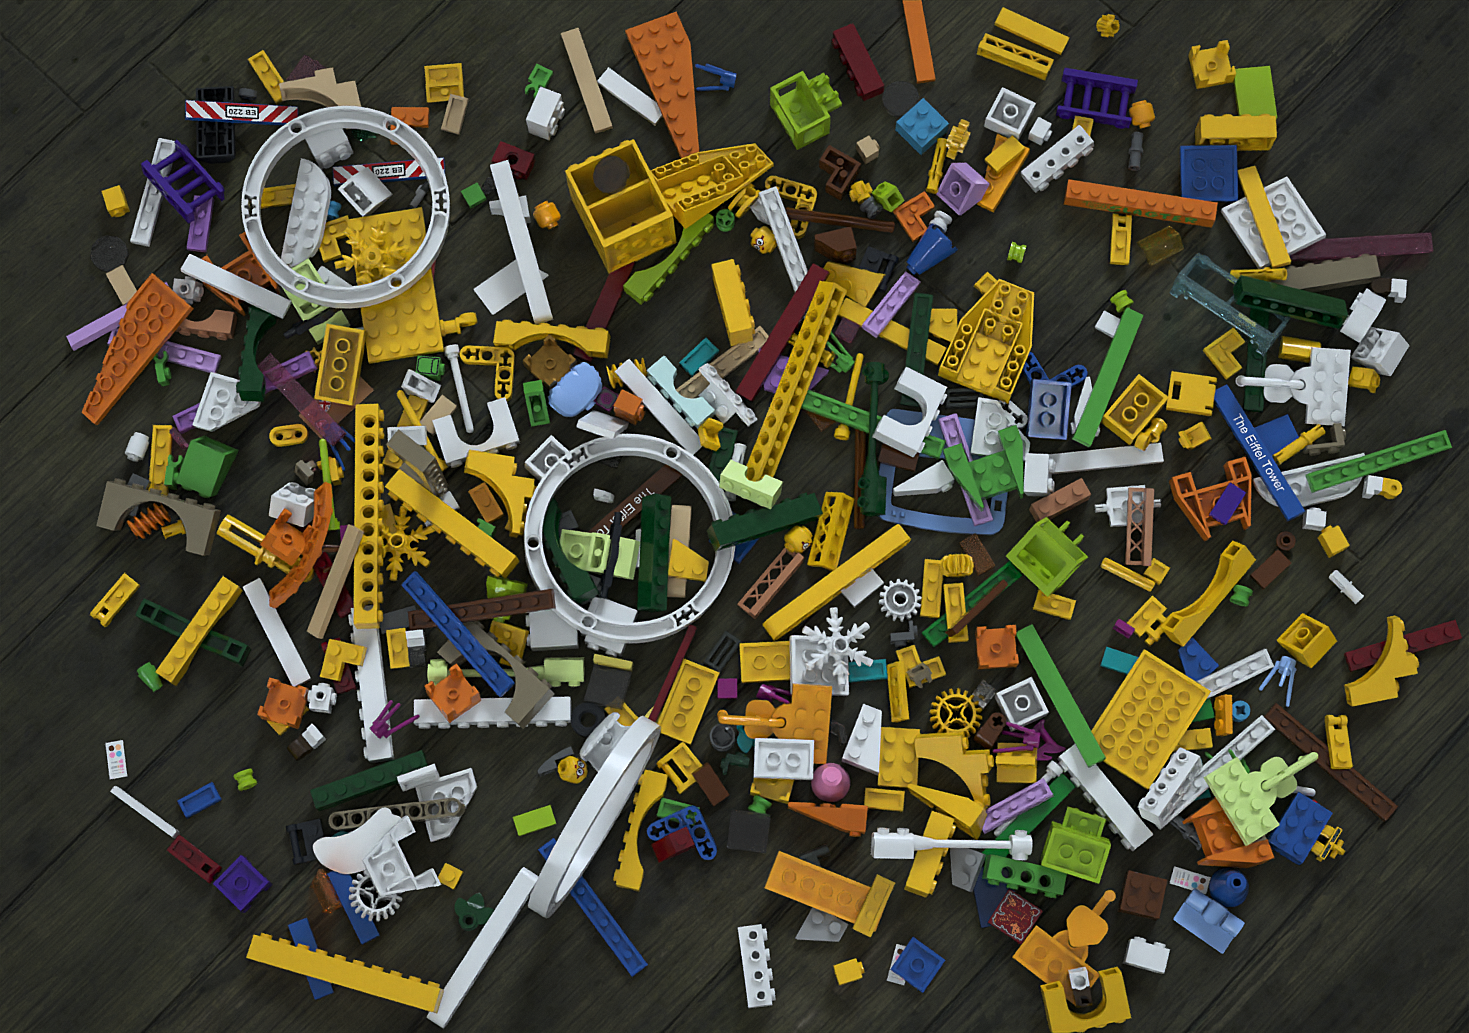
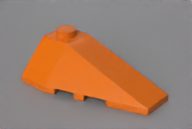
(846, 818)

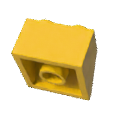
(1307, 640)

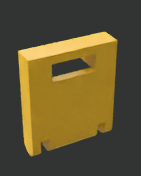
(1194, 393)

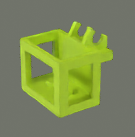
(805, 109)
(1047, 555)
(1077, 845)

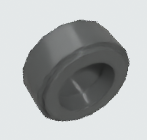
(247, 94)

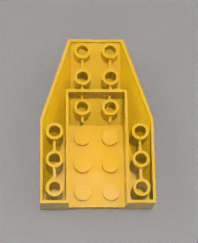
(708, 179)
(992, 342)

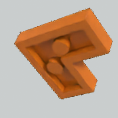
(411, 116)
(910, 213)

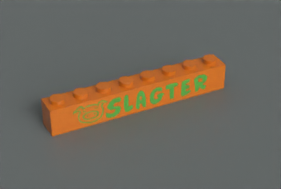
(1140, 203)

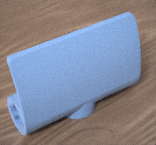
(1208, 920)

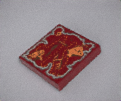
(1014, 916)

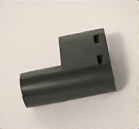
(815, 854)

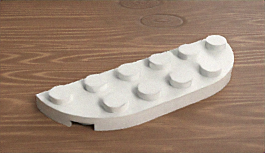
(307, 214)
(1299, 484)

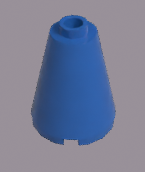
(930, 251)
(1229, 887)

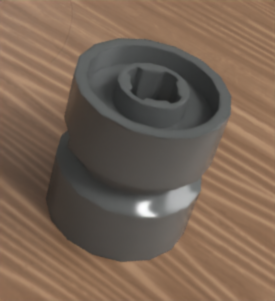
(722, 737)

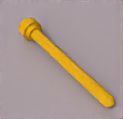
(415, 421)
(842, 431)

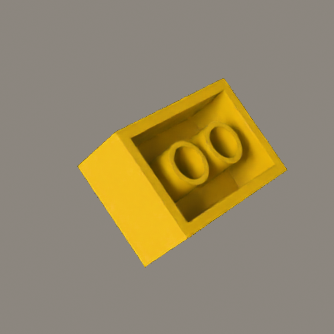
(1134, 409)

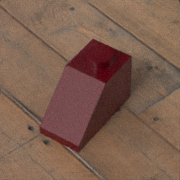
(673, 844)

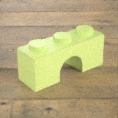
(761, 492)

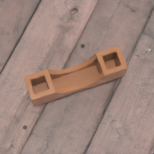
(219, 324)

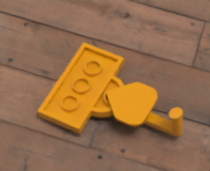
(805, 718)
(1053, 956)

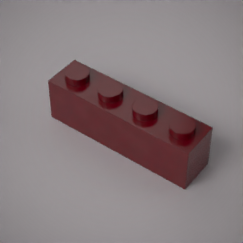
(858, 62)

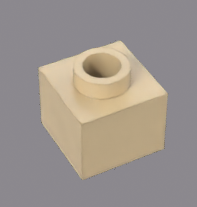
(867, 149)

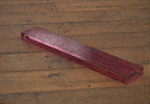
(301, 400)

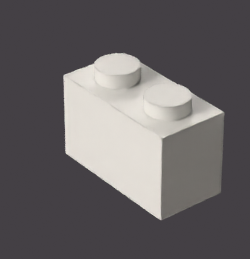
(1146, 955)

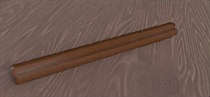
(840, 220)
(860, 460)

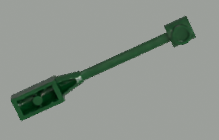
(872, 485)

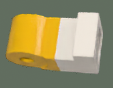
(1381, 486)

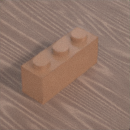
(1060, 501)

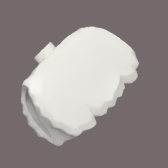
(603, 741)

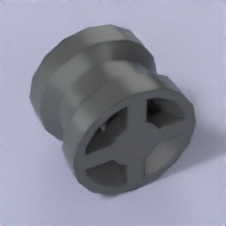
(871, 207)

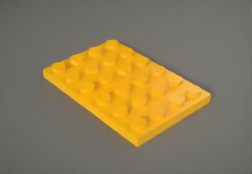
(1147, 718)

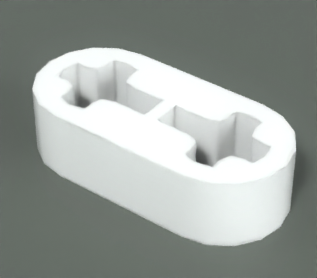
(1014, 410)

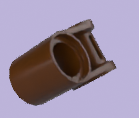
(989, 733)

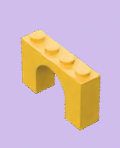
(1111, 1009)

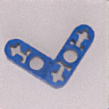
(1071, 371)
(684, 821)

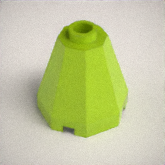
(503, 587)

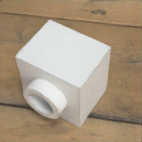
(1040, 131)
(1314, 519)

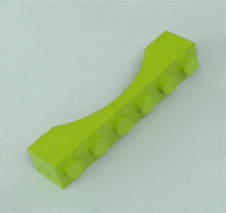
(644, 282)

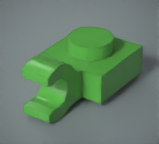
(163, 373)
(172, 472)

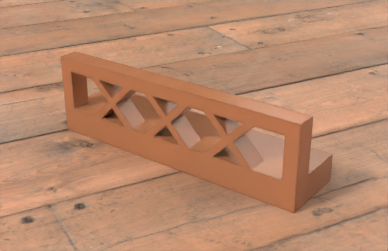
(1147, 526)
(776, 584)

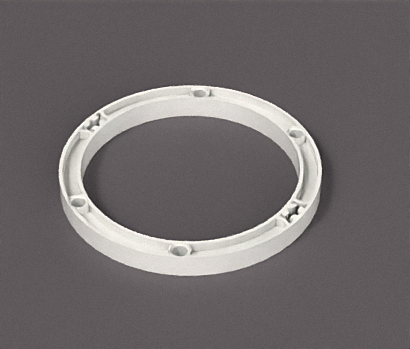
(339, 118)
(626, 446)
(594, 816)

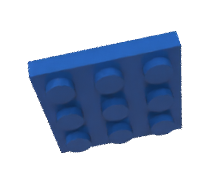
(1209, 172)

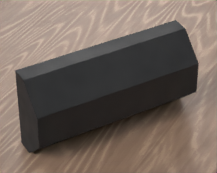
(215, 139)

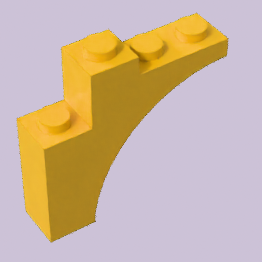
(512, 490)
(1380, 680)
(951, 751)

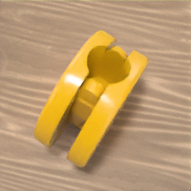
(744, 200)

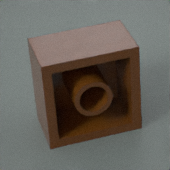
(1142, 895)

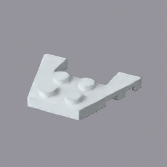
(389, 867)

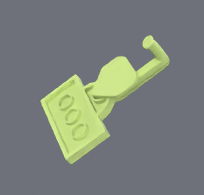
(1249, 796)

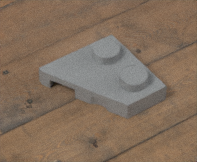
(965, 867)
(821, 927)

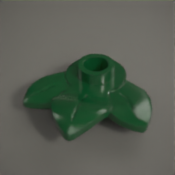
(473, 909)

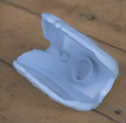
(576, 390)

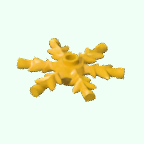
(374, 248)
(404, 547)

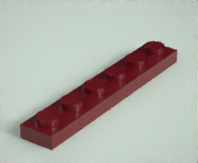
(1416, 642)

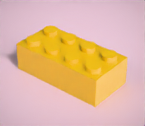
(1245, 131)
(733, 302)
(340, 364)
(927, 861)

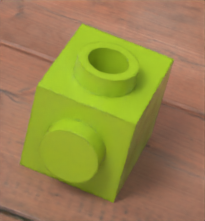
(888, 196)

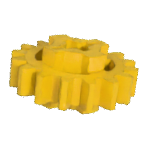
(957, 139)

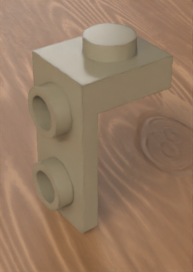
(1338, 436)

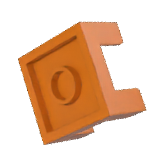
(285, 539)
(996, 647)
(453, 694)
(284, 704)

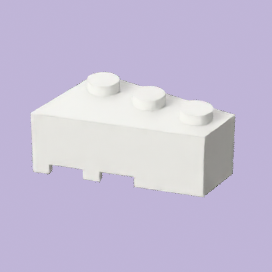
(864, 743)

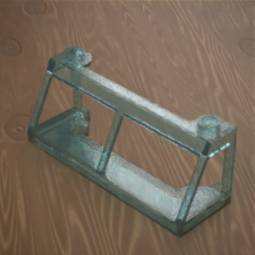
(1190, 288)

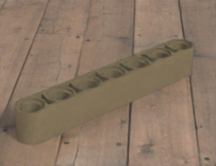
(405, 809)

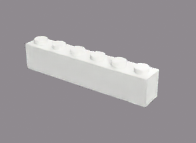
(1106, 799)

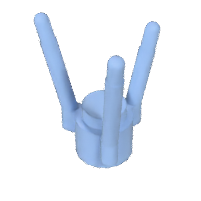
(1286, 668)

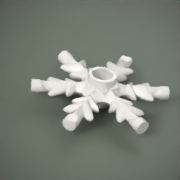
(843, 644)

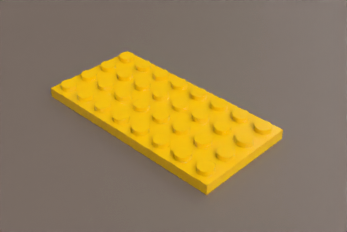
(409, 321)

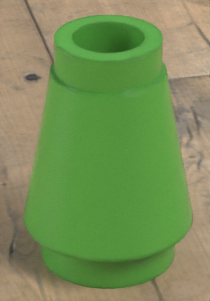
(148, 675)

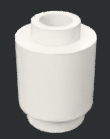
(137, 447)

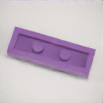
(200, 227)

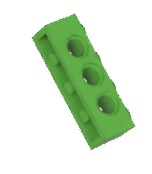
(995, 864)

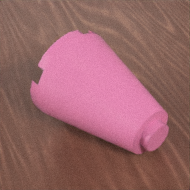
(830, 782)

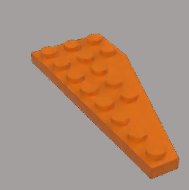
(667, 66)
(146, 326)

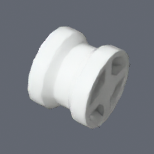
(941, 221)

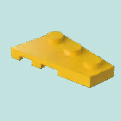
(858, 282)

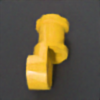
(454, 326)
(1151, 434)

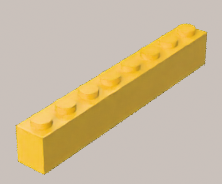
(452, 524)

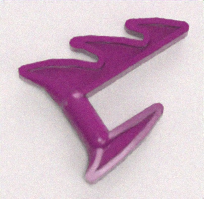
(1050, 747)

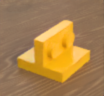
(1017, 765)

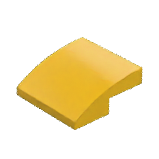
(443, 81)

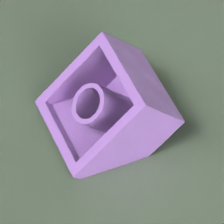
(962, 187)

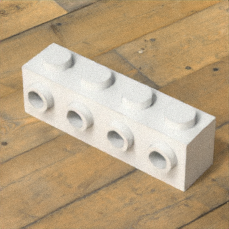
(1057, 159)
(1170, 786)
(755, 966)

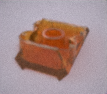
(325, 892)

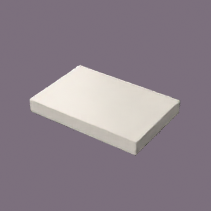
(783, 759)

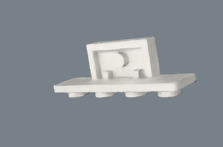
(723, 399)

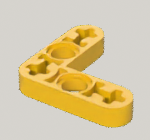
(801, 201)
(496, 360)

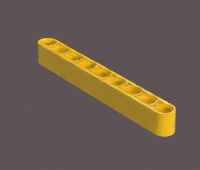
(833, 583)

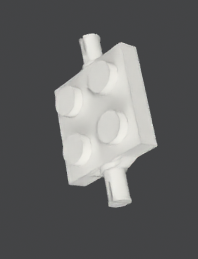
(1117, 505)

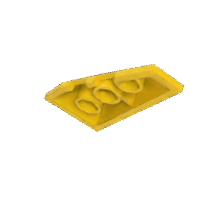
(967, 814)

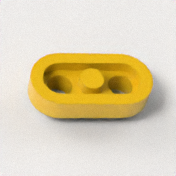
(289, 435)

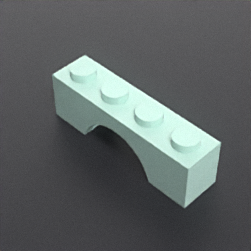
(663, 375)

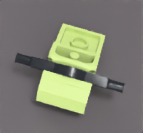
(313, 316)
(602, 553)

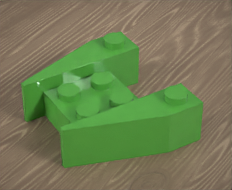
(992, 473)

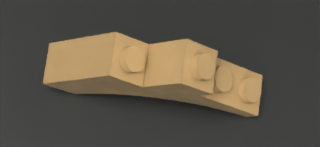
(321, 90)

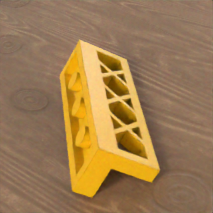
(1015, 59)
(834, 530)

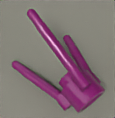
(769, 693)
(380, 727)
(1031, 739)

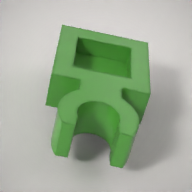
(538, 78)

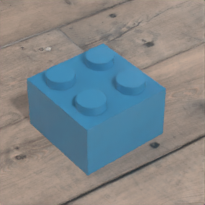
(922, 126)

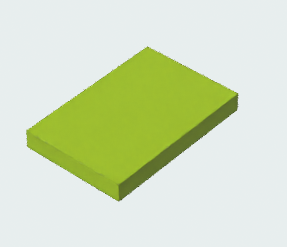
(1254, 91)

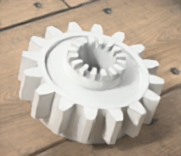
(903, 590)

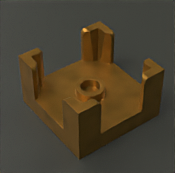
(549, 363)

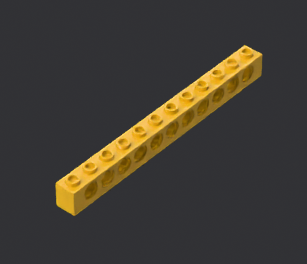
(795, 380)
(366, 414)

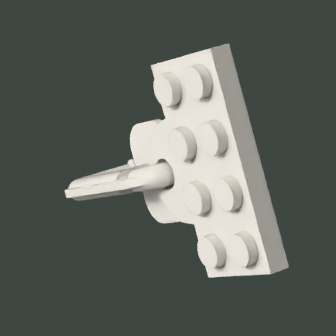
(1322, 384)

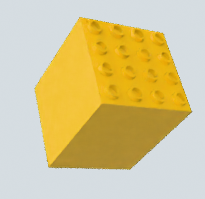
(611, 215)

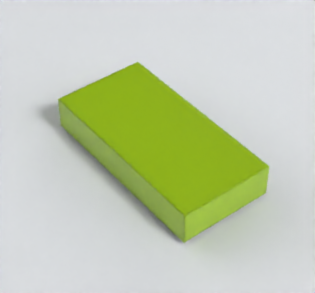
(534, 820)

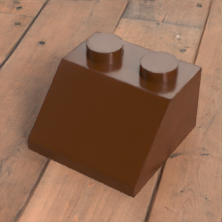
(837, 245)

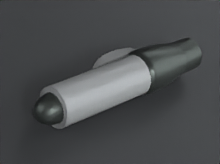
(420, 193)

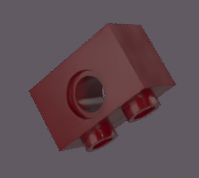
(524, 159)

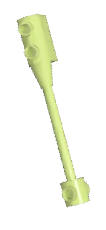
(553, 671)

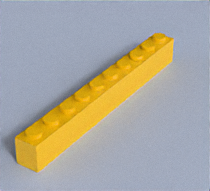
(345, 973)

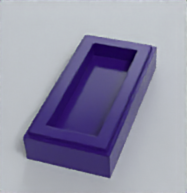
(1227, 503)

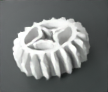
(372, 911)

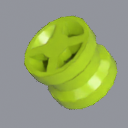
(1016, 252)
(1121, 301)
(245, 779)

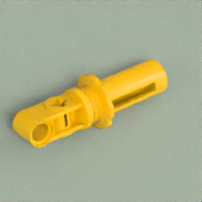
(225, 531)

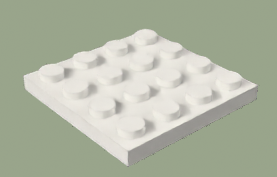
(1292, 216)

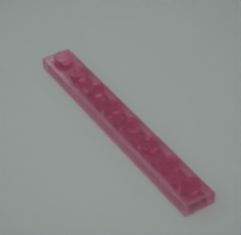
(1371, 245)

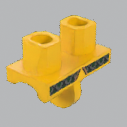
(1331, 835)

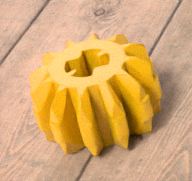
(957, 565)

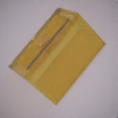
(1161, 245)

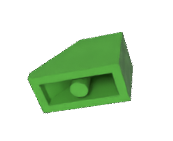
(536, 403)

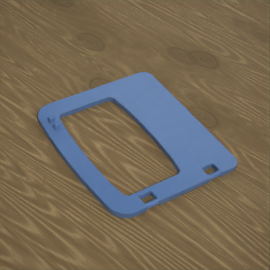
(931, 521)

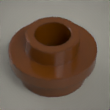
(1283, 546)

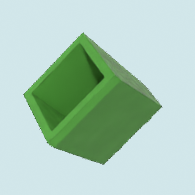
(206, 466)

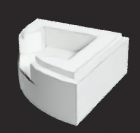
(600, 495)

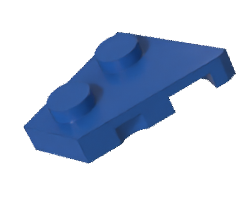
(1196, 661)

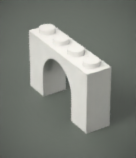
(929, 396)
(503, 435)

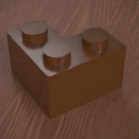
(842, 171)

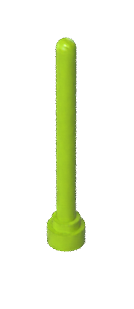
(334, 524)

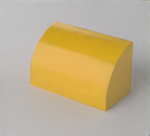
(1296, 349)

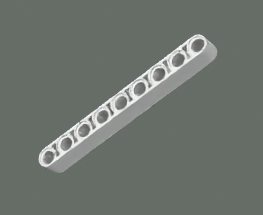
(521, 242)
(484, 946)

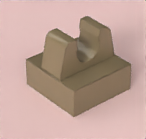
(305, 471)
(919, 673)

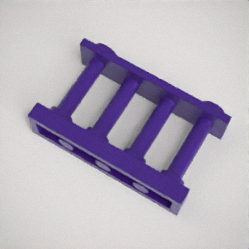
(1108, 84)
(175, 197)

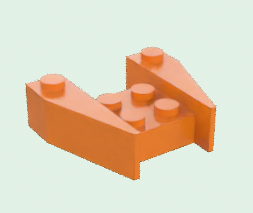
(246, 267)
(1199, 503)
(1221, 841)

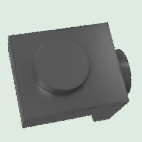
(902, 638)

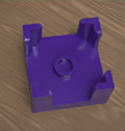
(242, 883)

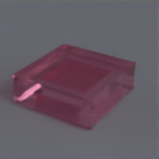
(847, 330)
(178, 438)

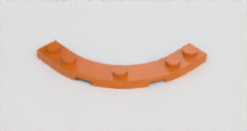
(312, 551)

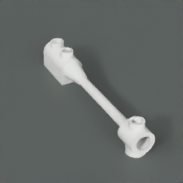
(903, 844)

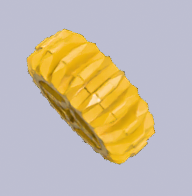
(967, 702)

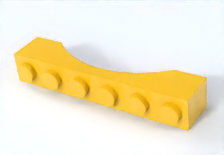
(514, 335)
(1232, 566)
(183, 651)
(651, 790)

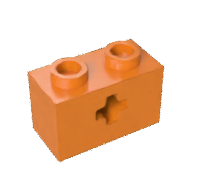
(629, 407)

